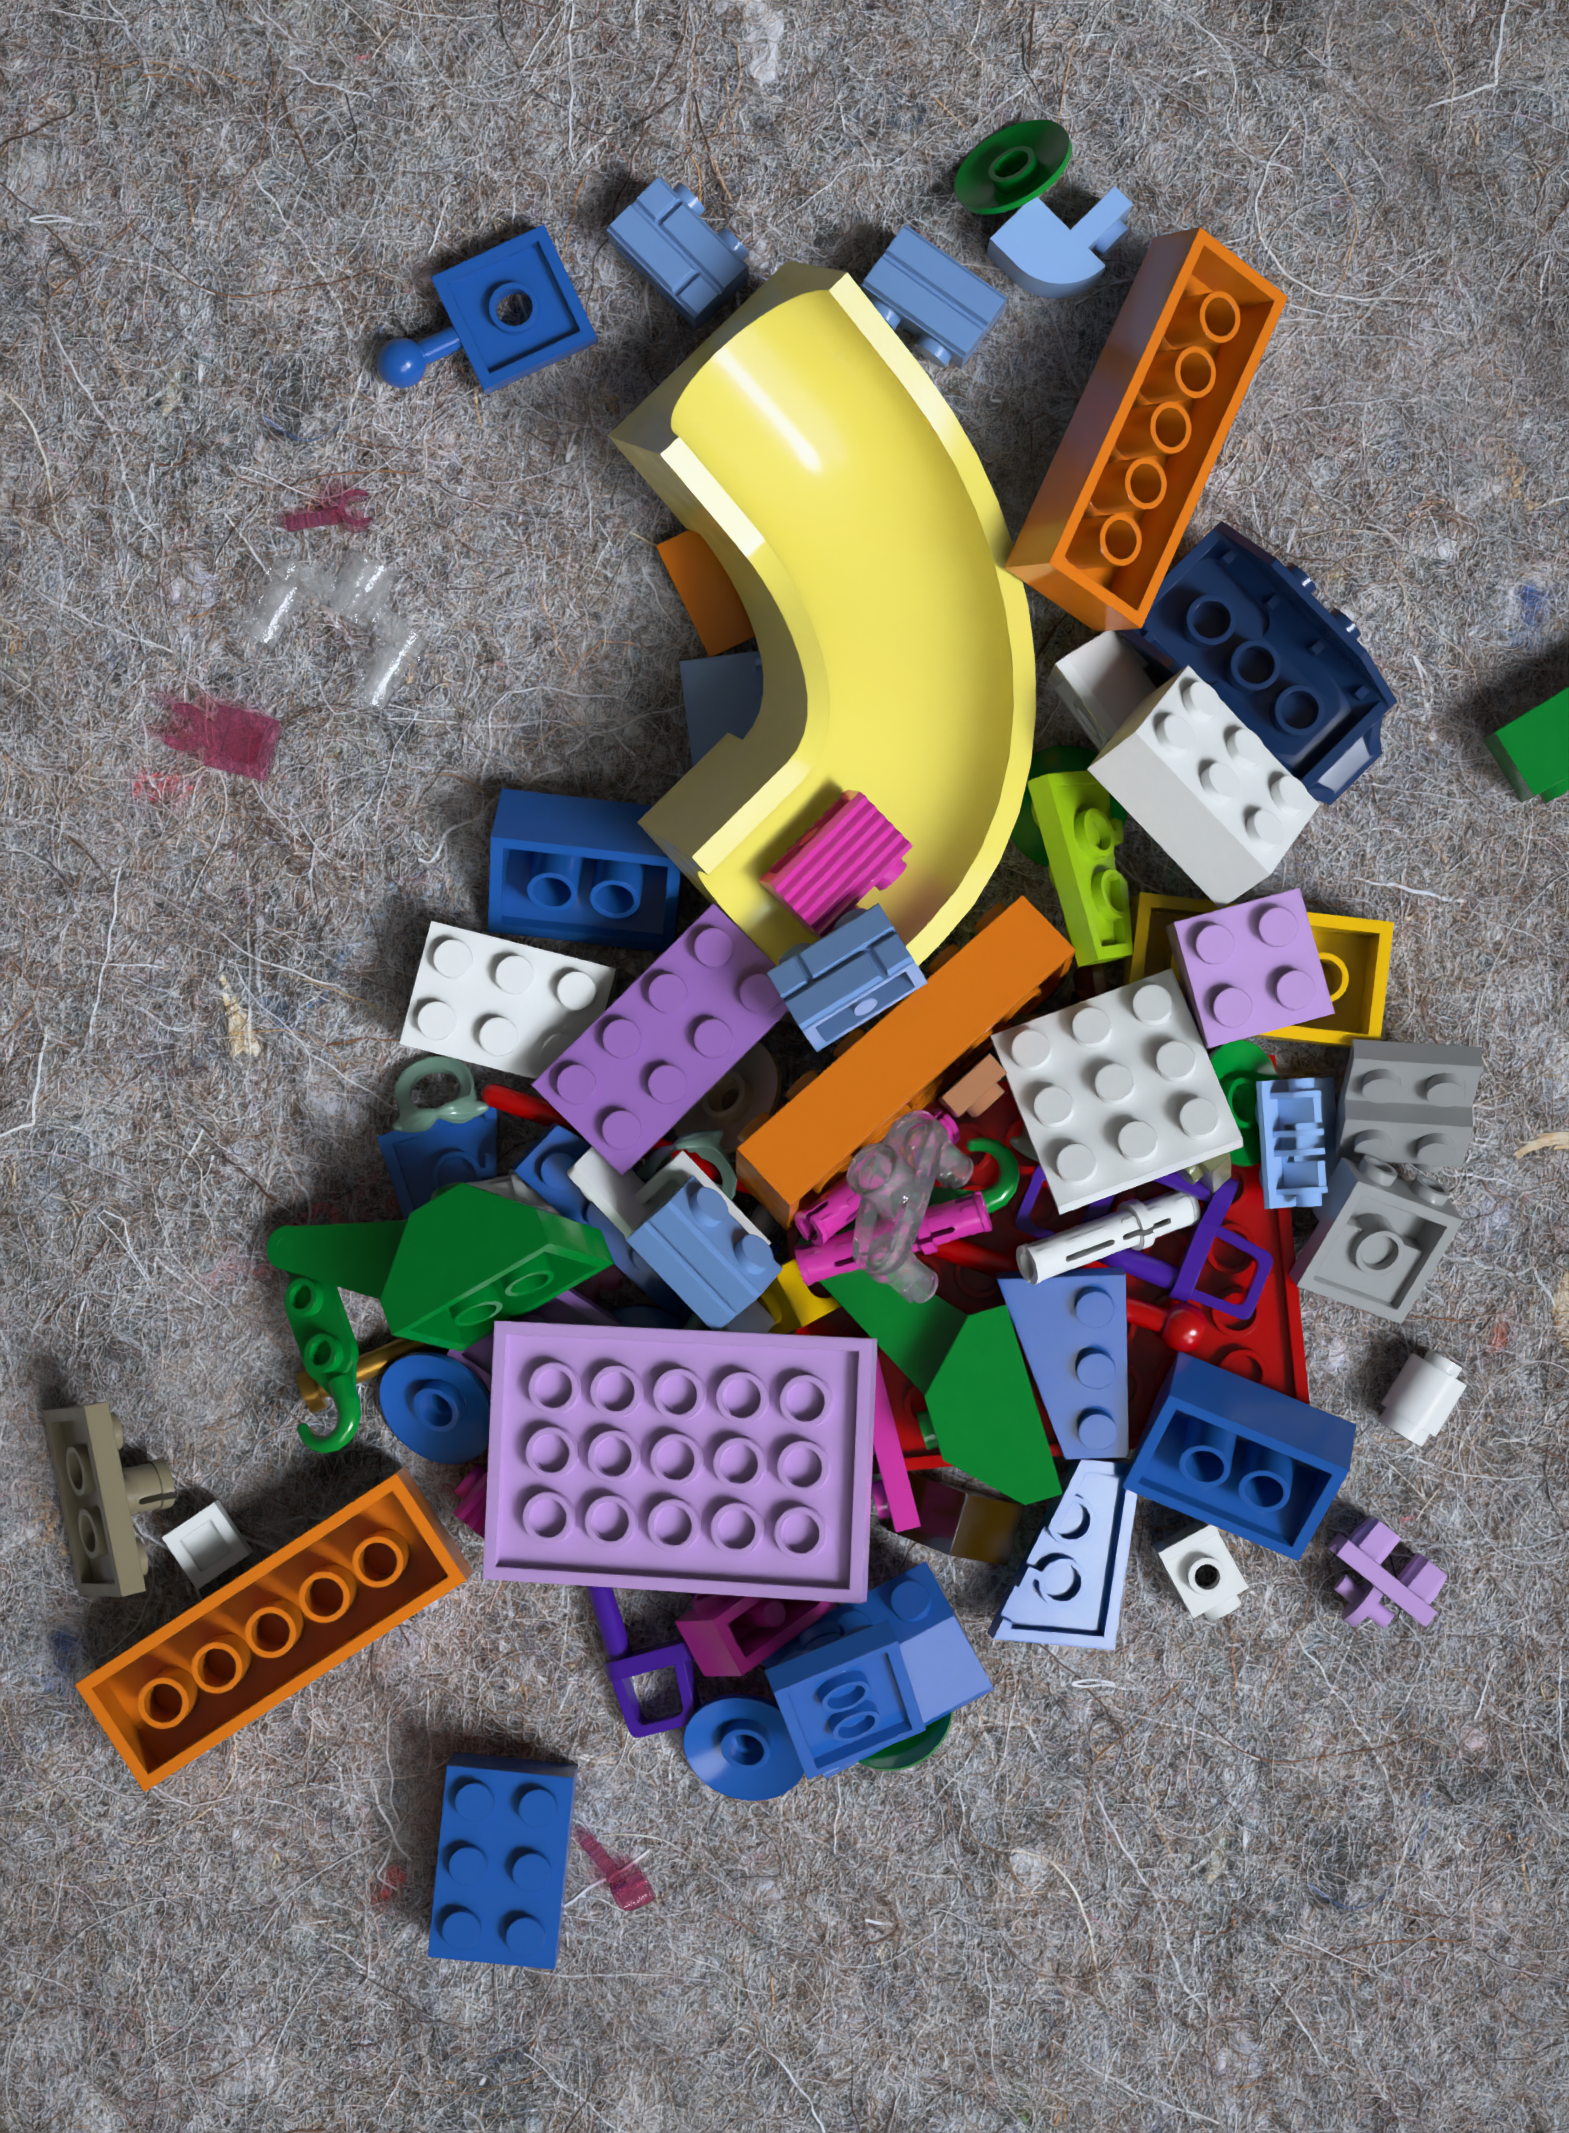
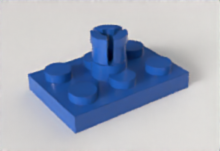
(844, 1695)

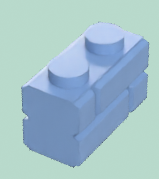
(680, 251)
(933, 299)
(846, 976)
(705, 1253)

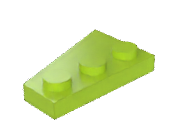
(1080, 849)

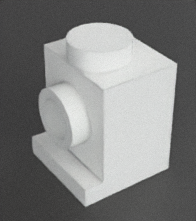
(1187, 1551)

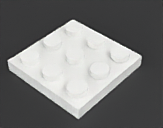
(1116, 1091)

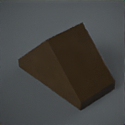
(962, 1520)

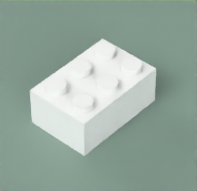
(1204, 787)
(502, 1001)

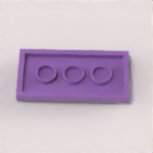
(665, 1040)

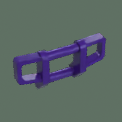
(1178, 1279)
(625, 1663)

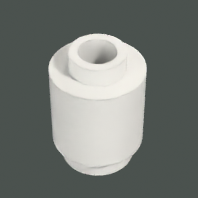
(1422, 1396)

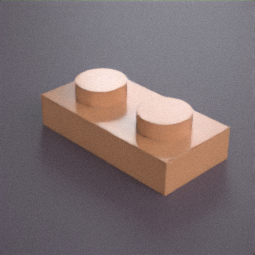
(974, 1089)

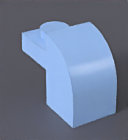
(1052, 259)

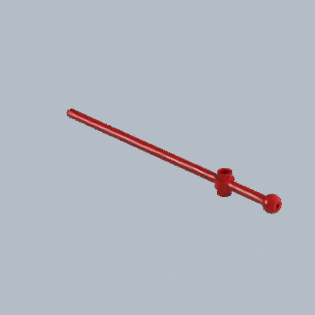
(1178, 1326)

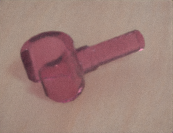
(333, 515)
(628, 1891)

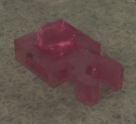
(234, 743)

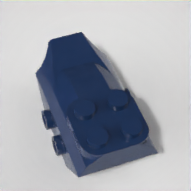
(1270, 658)

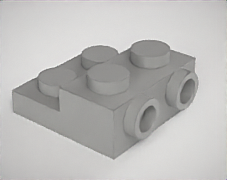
(1408, 1103)
(1376, 1238)

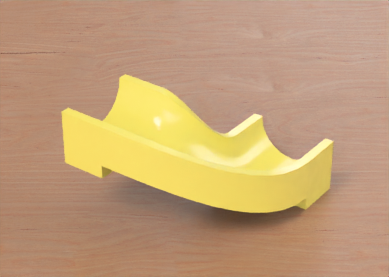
(874, 601)

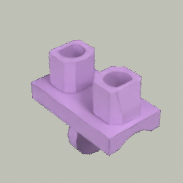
(1411, 1590)

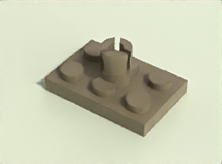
(102, 1498)

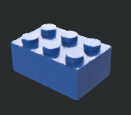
(503, 1860)

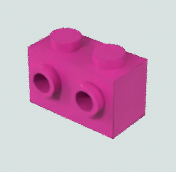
(739, 1632)

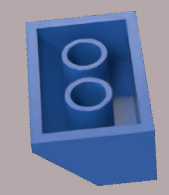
(580, 873)
(1240, 1456)
(930, 1637)

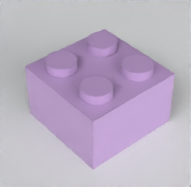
(1250, 968)

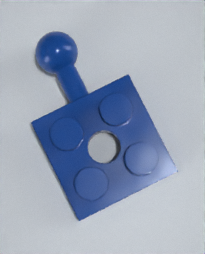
(471, 299)

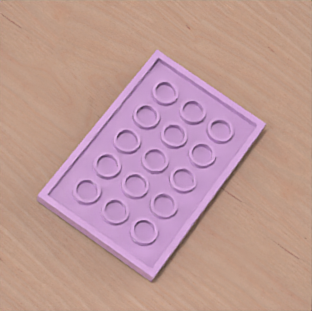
(681, 1460)

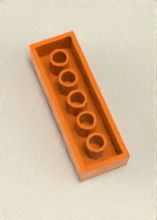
(1147, 431)
(903, 1059)
(274, 1629)

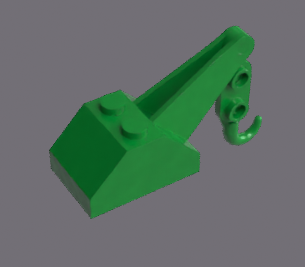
(437, 1277)
(963, 1364)

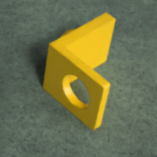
(792, 1302)

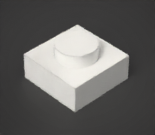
(207, 1544)

